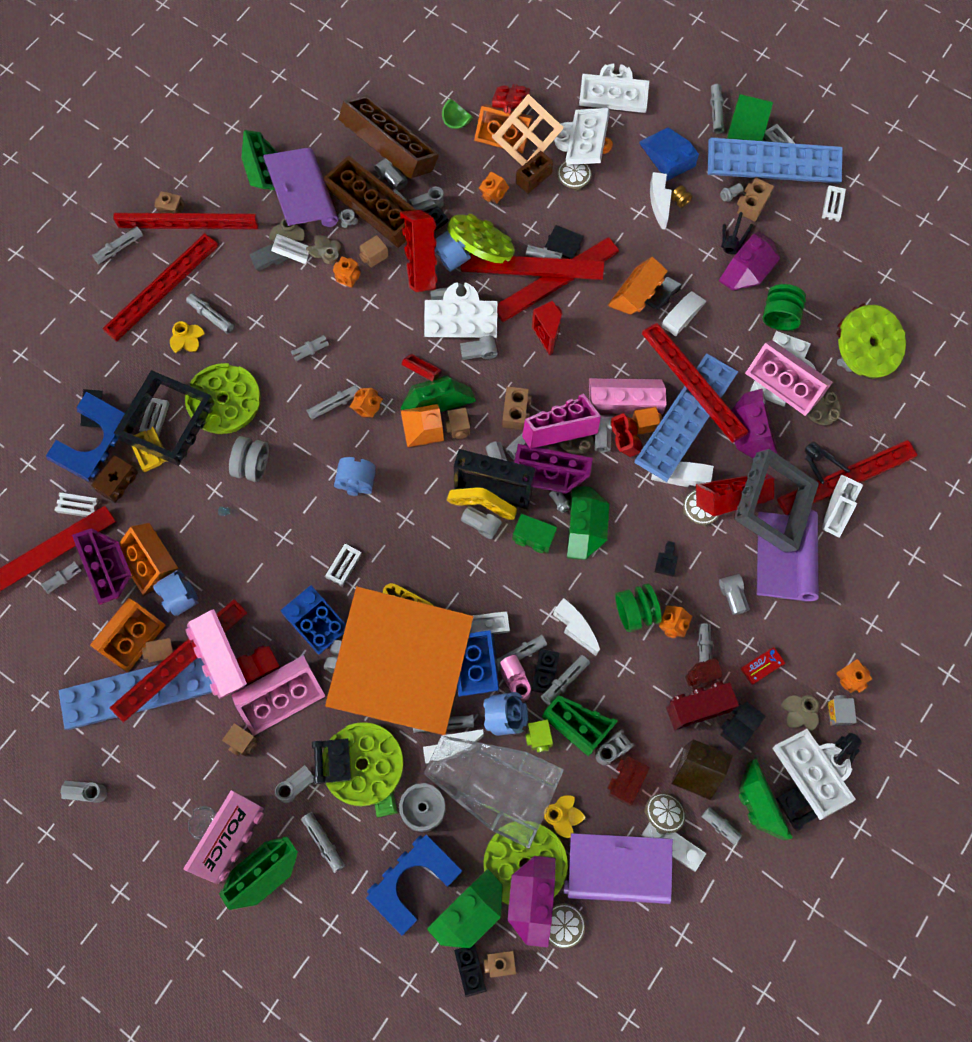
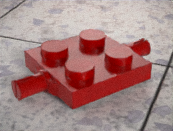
(509, 97)

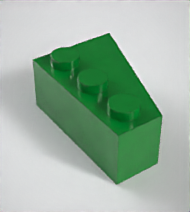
(578, 724)

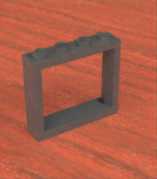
(800, 510)

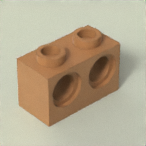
(756, 196)
(515, 408)

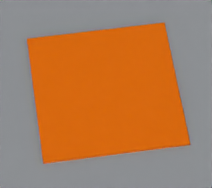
(399, 661)

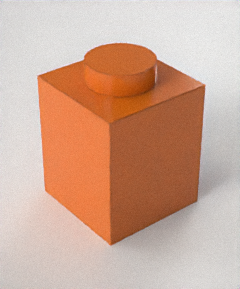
(647, 419)

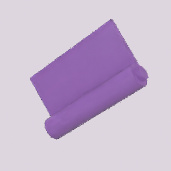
(301, 187)
(791, 573)
(620, 868)

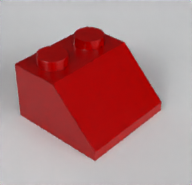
(546, 324)

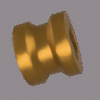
(681, 196)

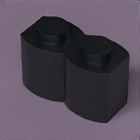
(742, 725)

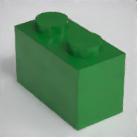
(534, 534)

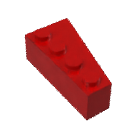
(420, 250)
(725, 495)

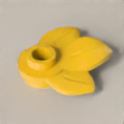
(187, 338)
(567, 816)

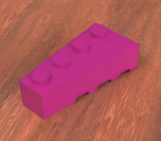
(562, 423)

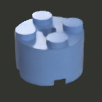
(450, 251)
(355, 476)
(176, 593)
(505, 714)

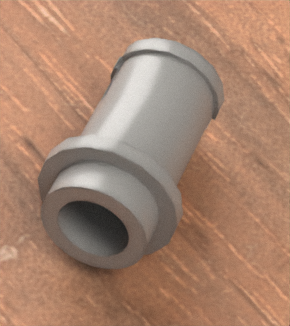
(728, 193)
(562, 504)

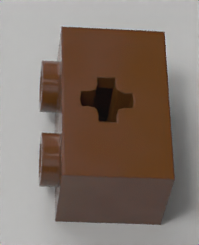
(534, 172)
(107, 485)

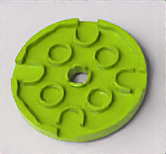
(481, 238)
(855, 341)
(242, 398)
(383, 769)
(504, 857)

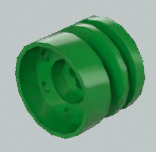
(784, 307)
(636, 608)

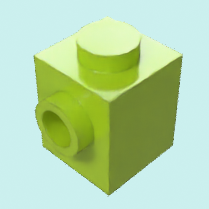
(539, 736)

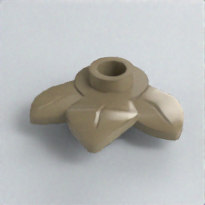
(293, 232)
(325, 249)
(799, 714)

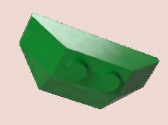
(253, 149)
(442, 391)
(587, 523)
(761, 803)
(259, 874)
(470, 913)

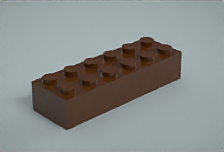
(388, 136)
(369, 199)

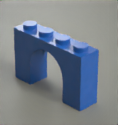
(86, 463)
(385, 895)

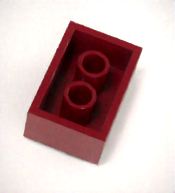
(701, 705)

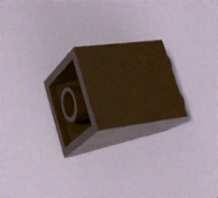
(701, 769)

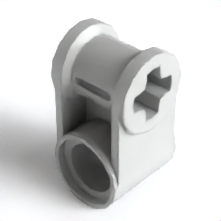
(616, 745)

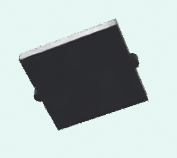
(564, 242)

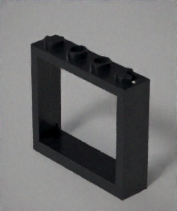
(139, 405)
(496, 469)

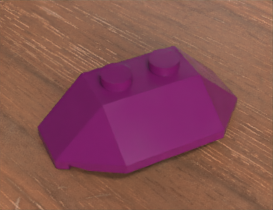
(751, 263)
(754, 415)
(554, 469)
(103, 564)
(532, 900)

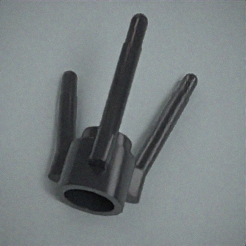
(731, 244)
(816, 452)
(849, 746)

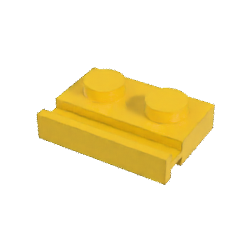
(146, 460)

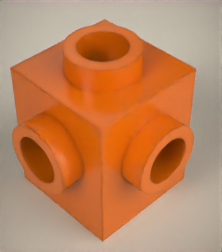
(493, 188)
(346, 271)
(366, 402)
(675, 621)
(854, 677)

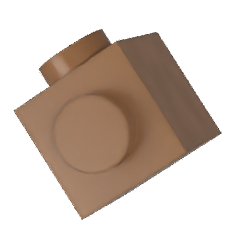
(169, 203)
(373, 251)
(458, 423)
(157, 650)
(240, 741)
(500, 964)

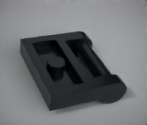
(338, 761)
(792, 802)

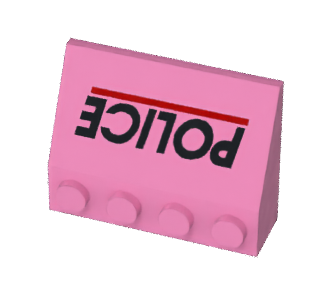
(224, 838)

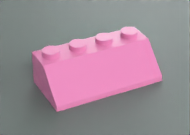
(788, 377)
(626, 395)
(216, 654)
(277, 695)

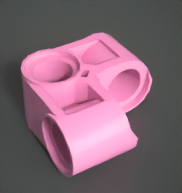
(515, 675)

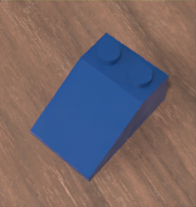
(670, 152)
(479, 665)

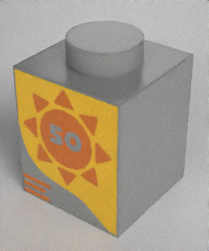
(842, 711)

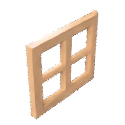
(527, 132)

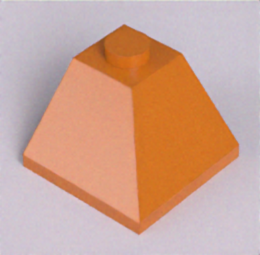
(422, 425)

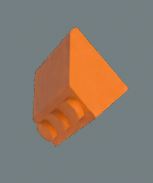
(492, 119)
(639, 287)
(146, 557)
(126, 634)

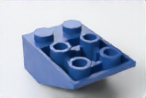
(314, 619)

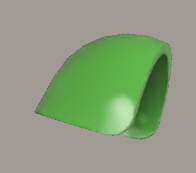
(455, 116)

